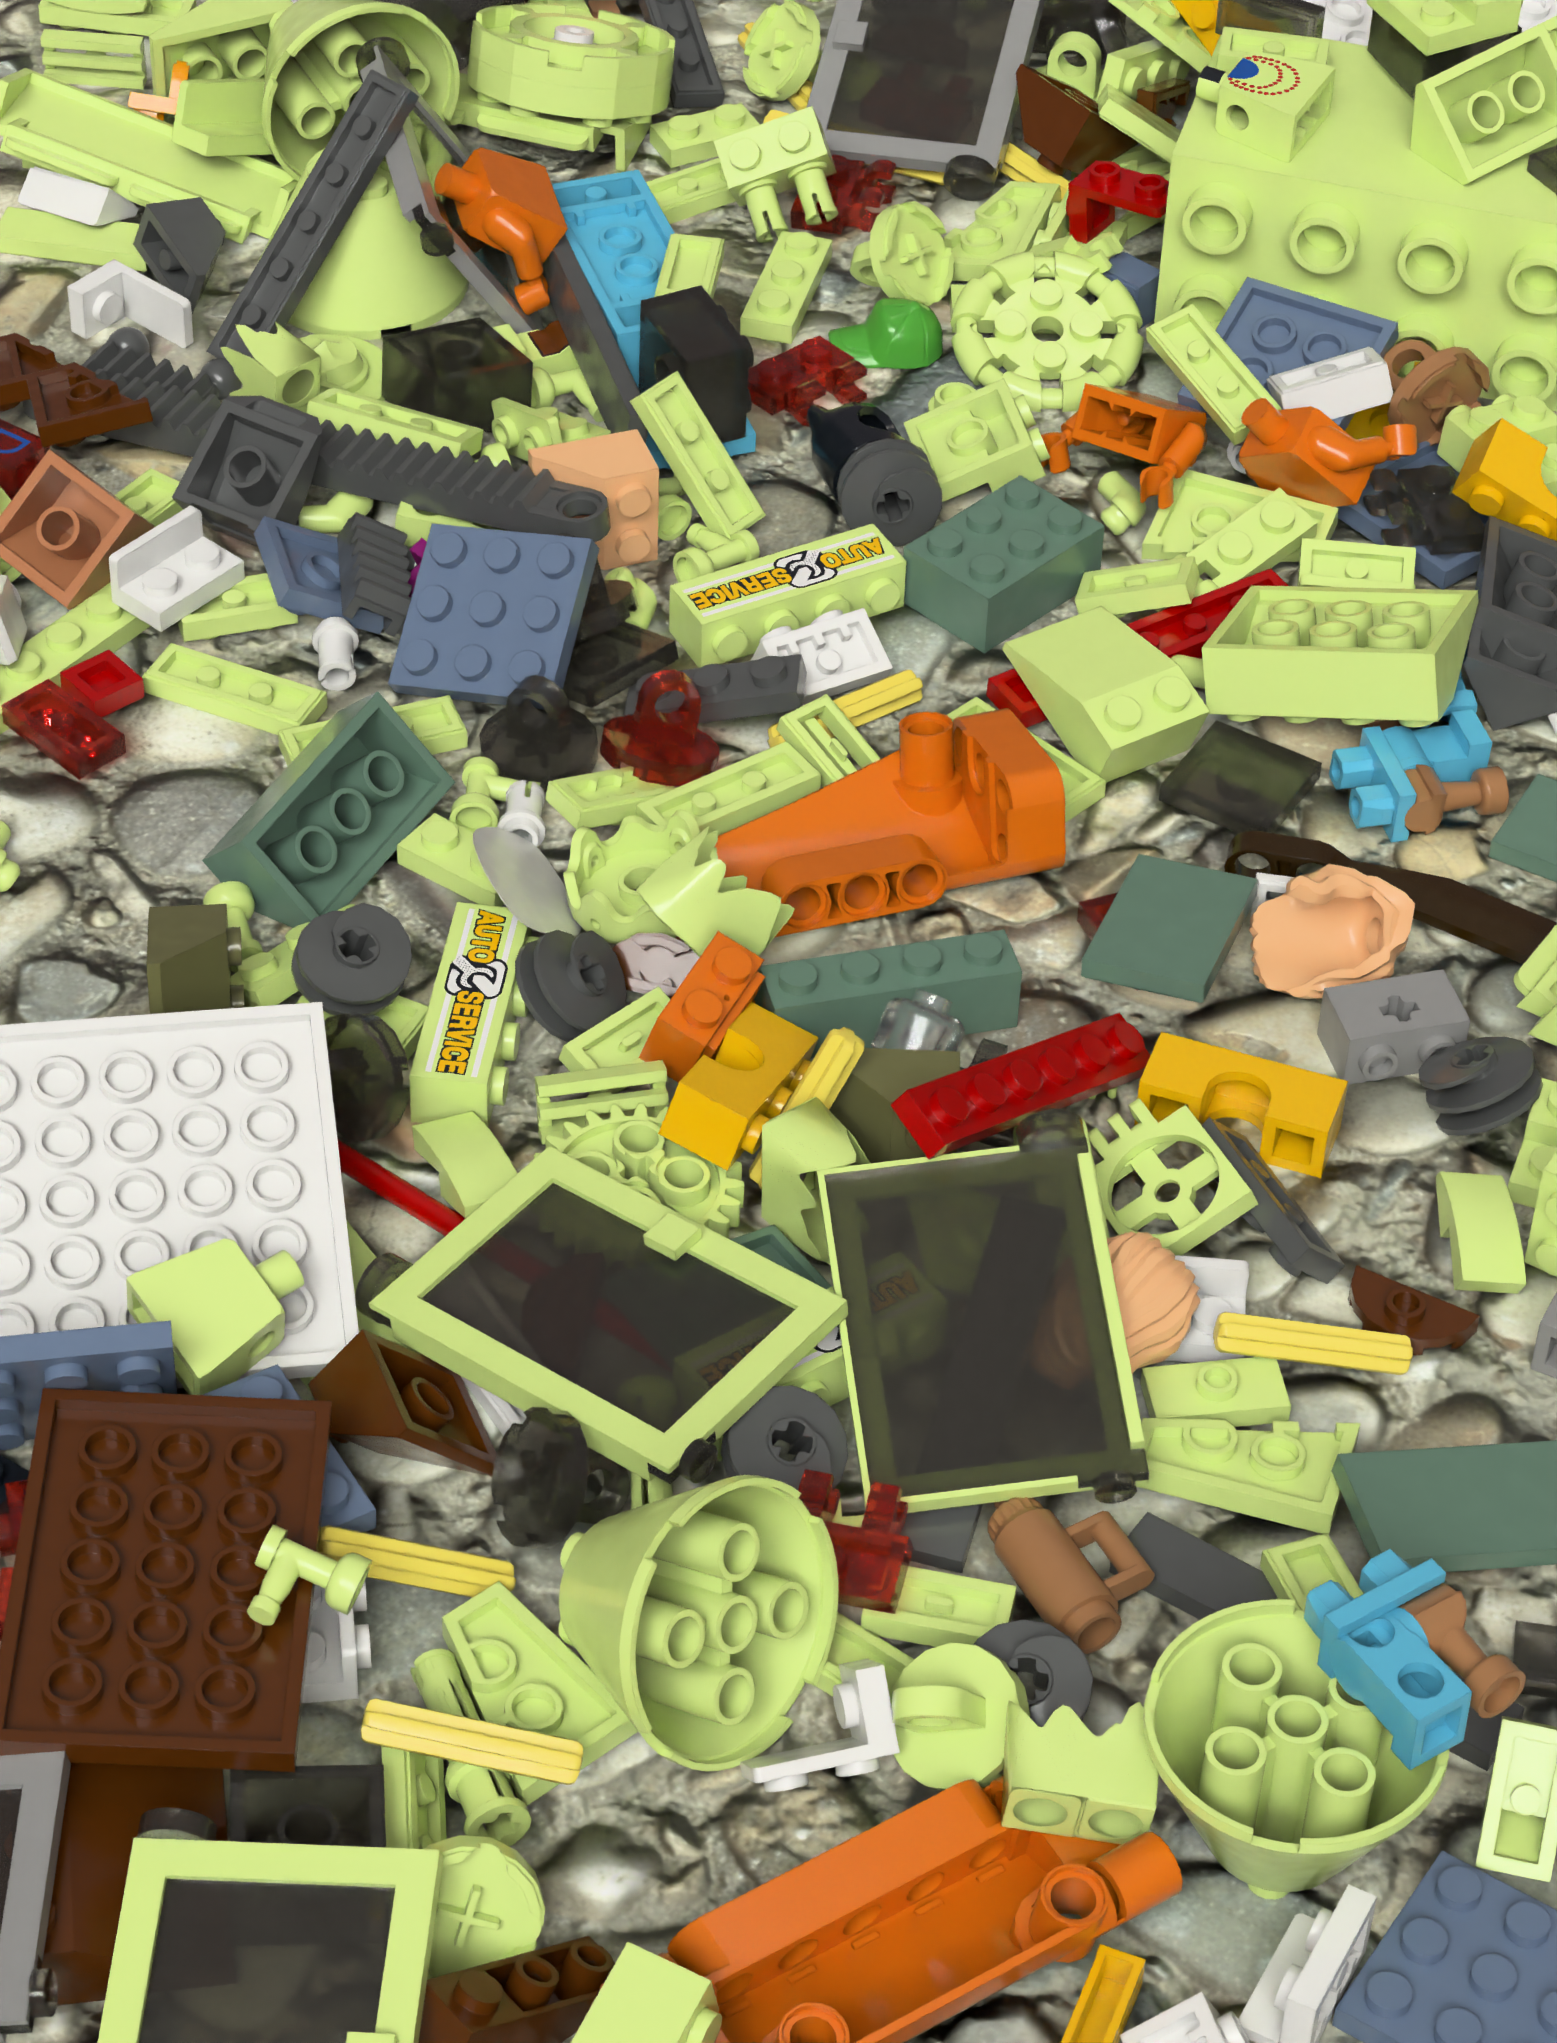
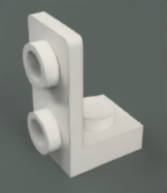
(122, 292)
(861, 1705)

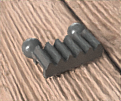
(130, 354)
(375, 571)

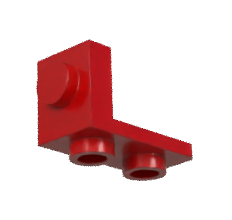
(1108, 185)

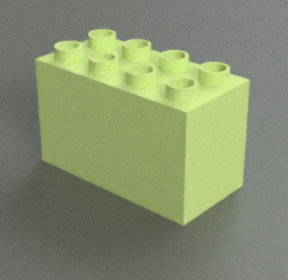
(1370, 231)

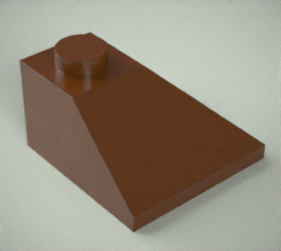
(1065, 124)
(403, 1406)

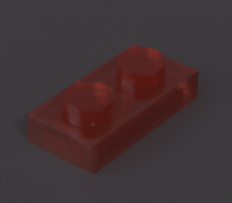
(63, 729)

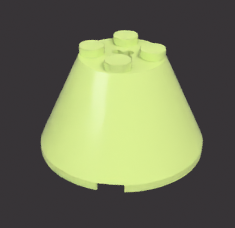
(315, 73)
(376, 271)
(704, 1615)
(1273, 1752)

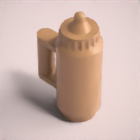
(1058, 1576)

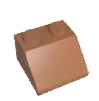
(65, 530)

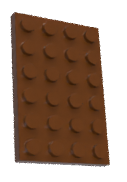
(141, 1574)

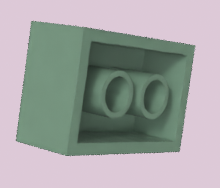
(1001, 563)

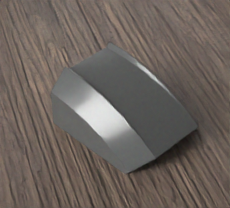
(251, 466)

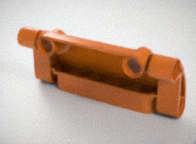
(915, 1922)

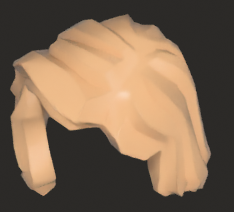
(1329, 932)
(1153, 1297)

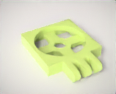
(1138, 1150)

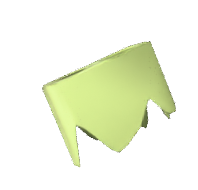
(290, 367)
(697, 900)
(799, 1143)
(1077, 1782)

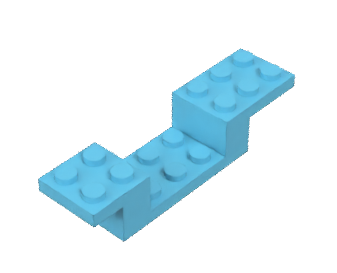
(621, 250)

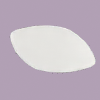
(524, 880)

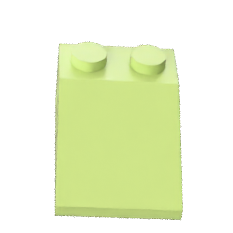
(216, 41)
(1108, 692)

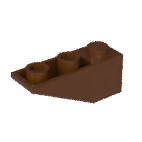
(517, 1998)

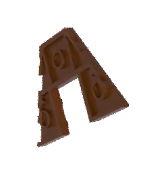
(65, 398)

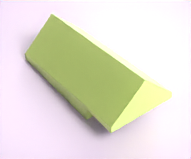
(1489, 106)

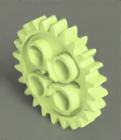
(655, 1166)

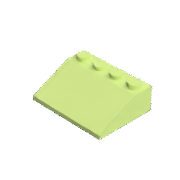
(1339, 654)

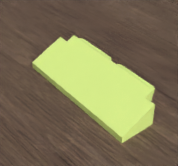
(545, 129)
(134, 154)

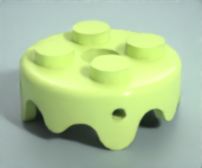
(607, 872)

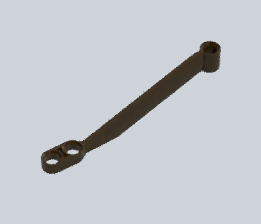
(1437, 899)

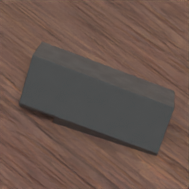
(1514, 626)

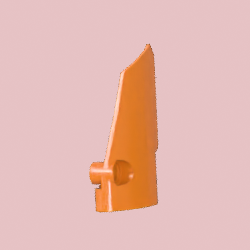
(935, 816)

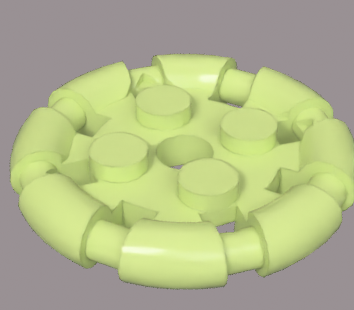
(1051, 306)

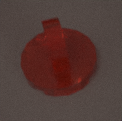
(658, 744)

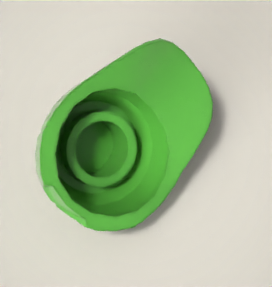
(893, 336)

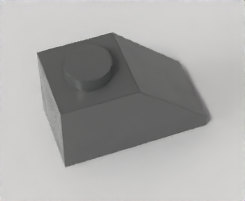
(180, 244)

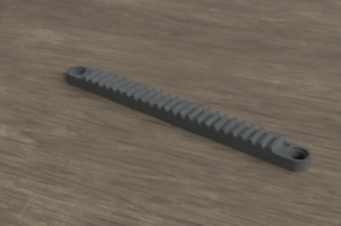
(389, 470)

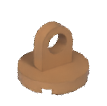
(1433, 386)

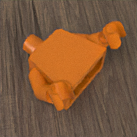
(511, 209)
(1135, 427)
(1314, 455)

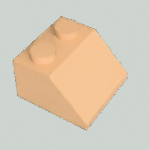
(629, 479)

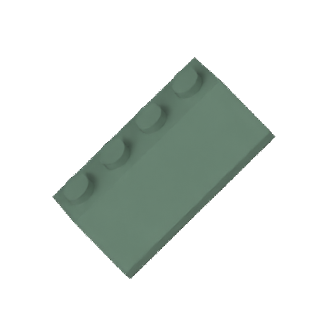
(332, 815)
(854, 987)

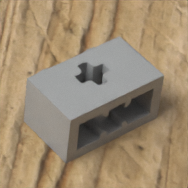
(1390, 1025)

